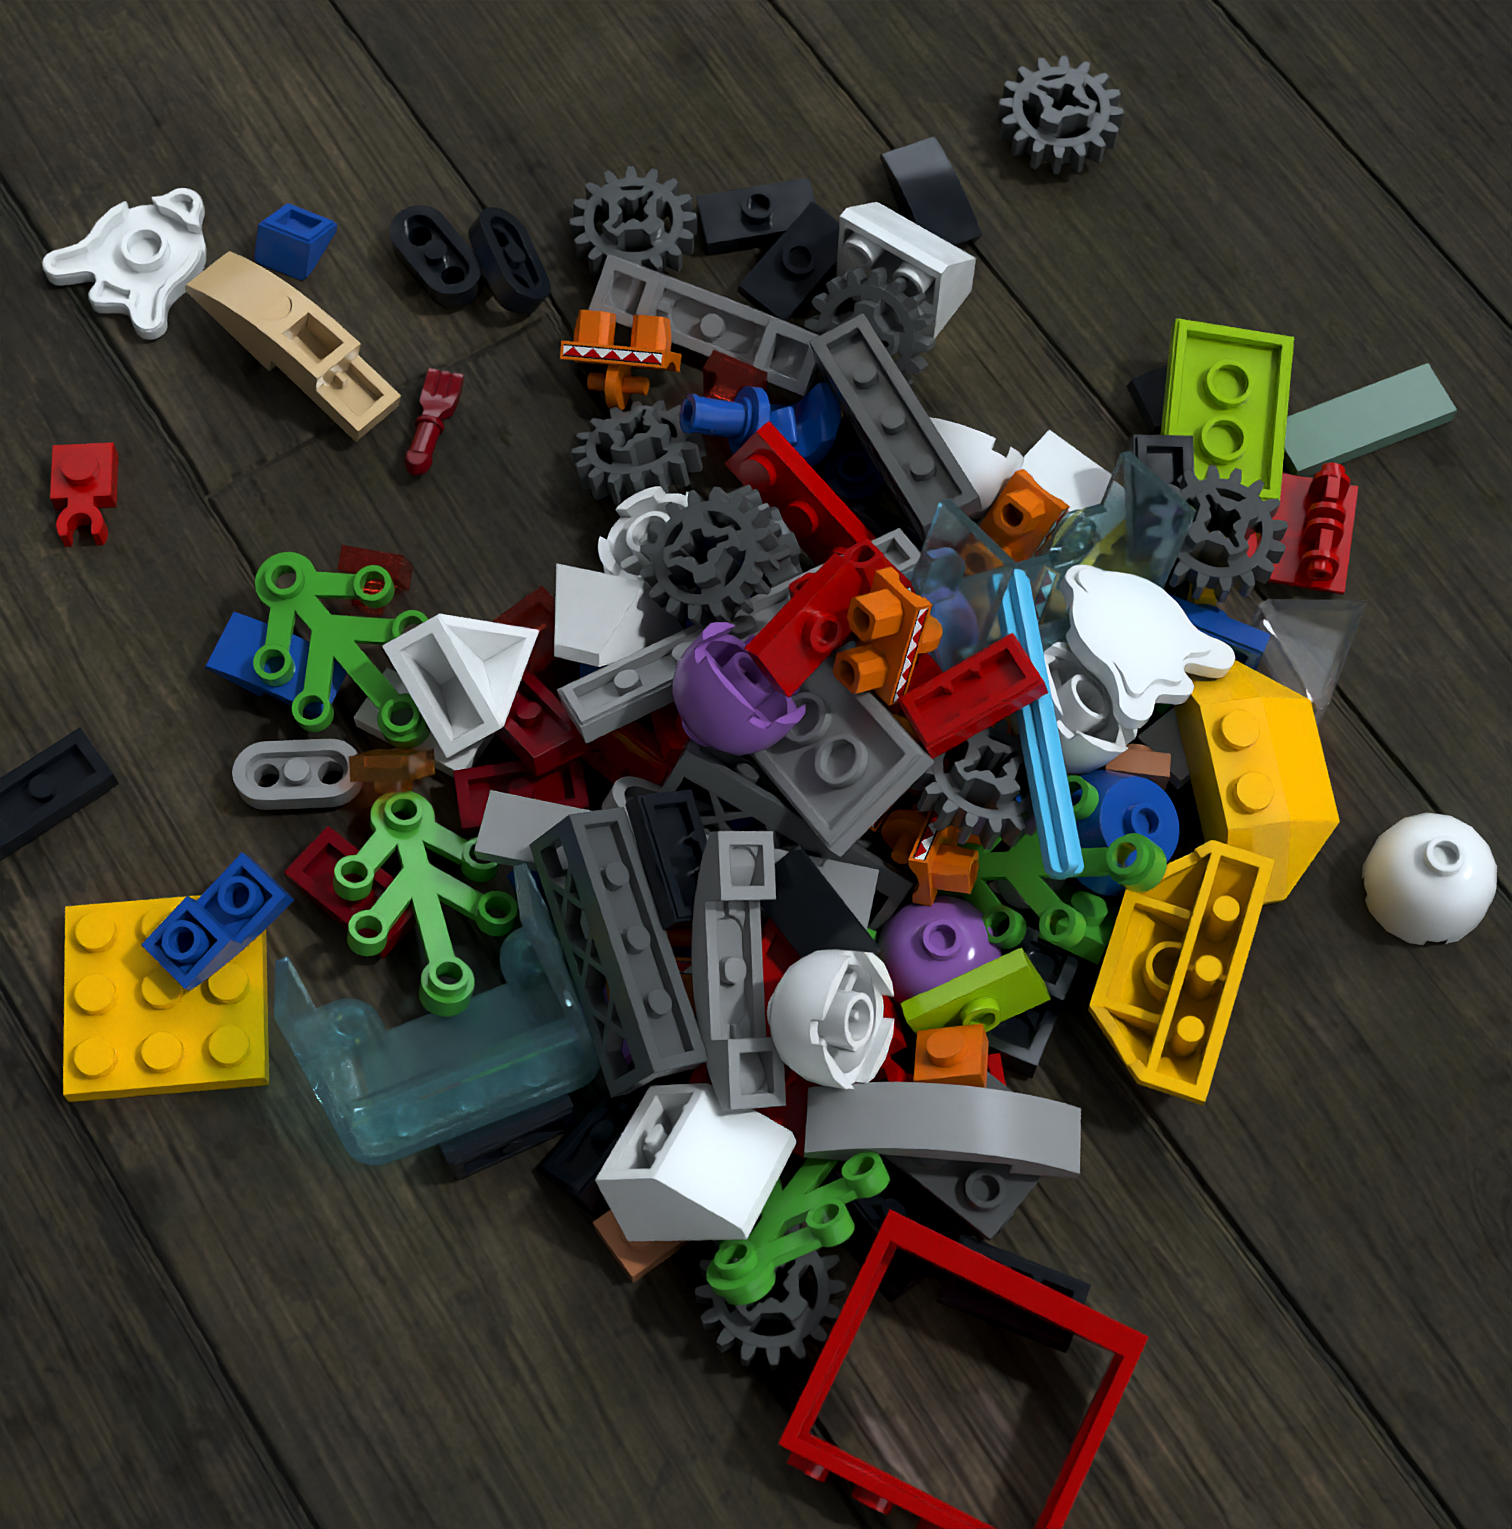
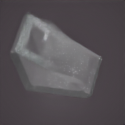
(1308, 644)

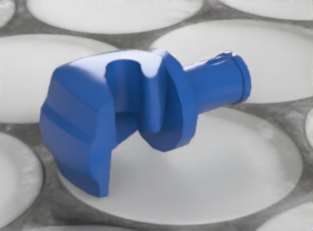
(806, 425)

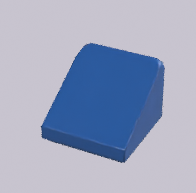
(293, 240)

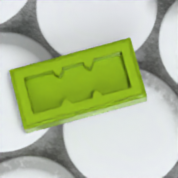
(979, 996)

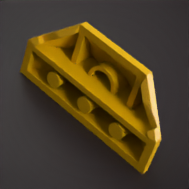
(1258, 771)
(1180, 966)

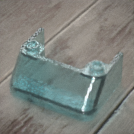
(967, 573)
(441, 1073)

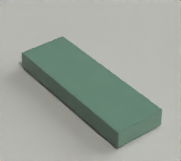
(1366, 420)

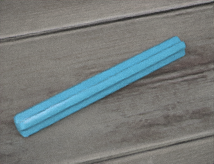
(1041, 742)

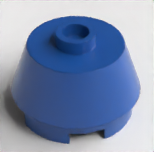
(1125, 807)

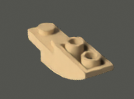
(297, 337)

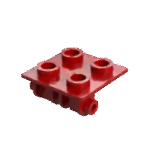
(1318, 530)

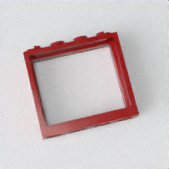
(883, 1490)

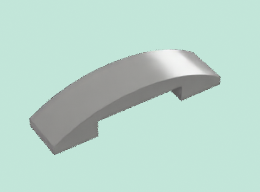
(708, 322)
(728, 969)
(944, 1123)

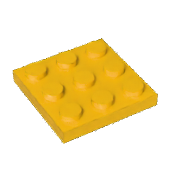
(138, 1028)

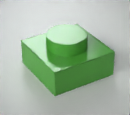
(1099, 922)

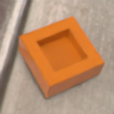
(952, 1056)

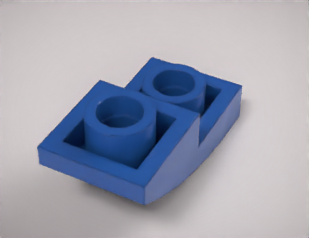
(235, 655)
(223, 921)

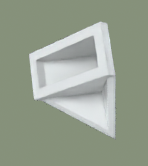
(605, 617)
(462, 674)

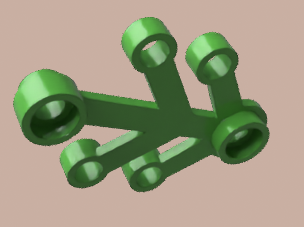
(334, 639)
(1025, 871)
(423, 888)
(746, 1267)

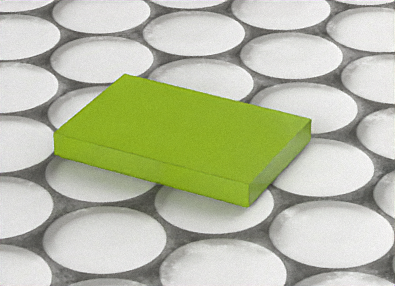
(1232, 398)

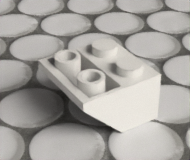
(880, 237)
(692, 1167)

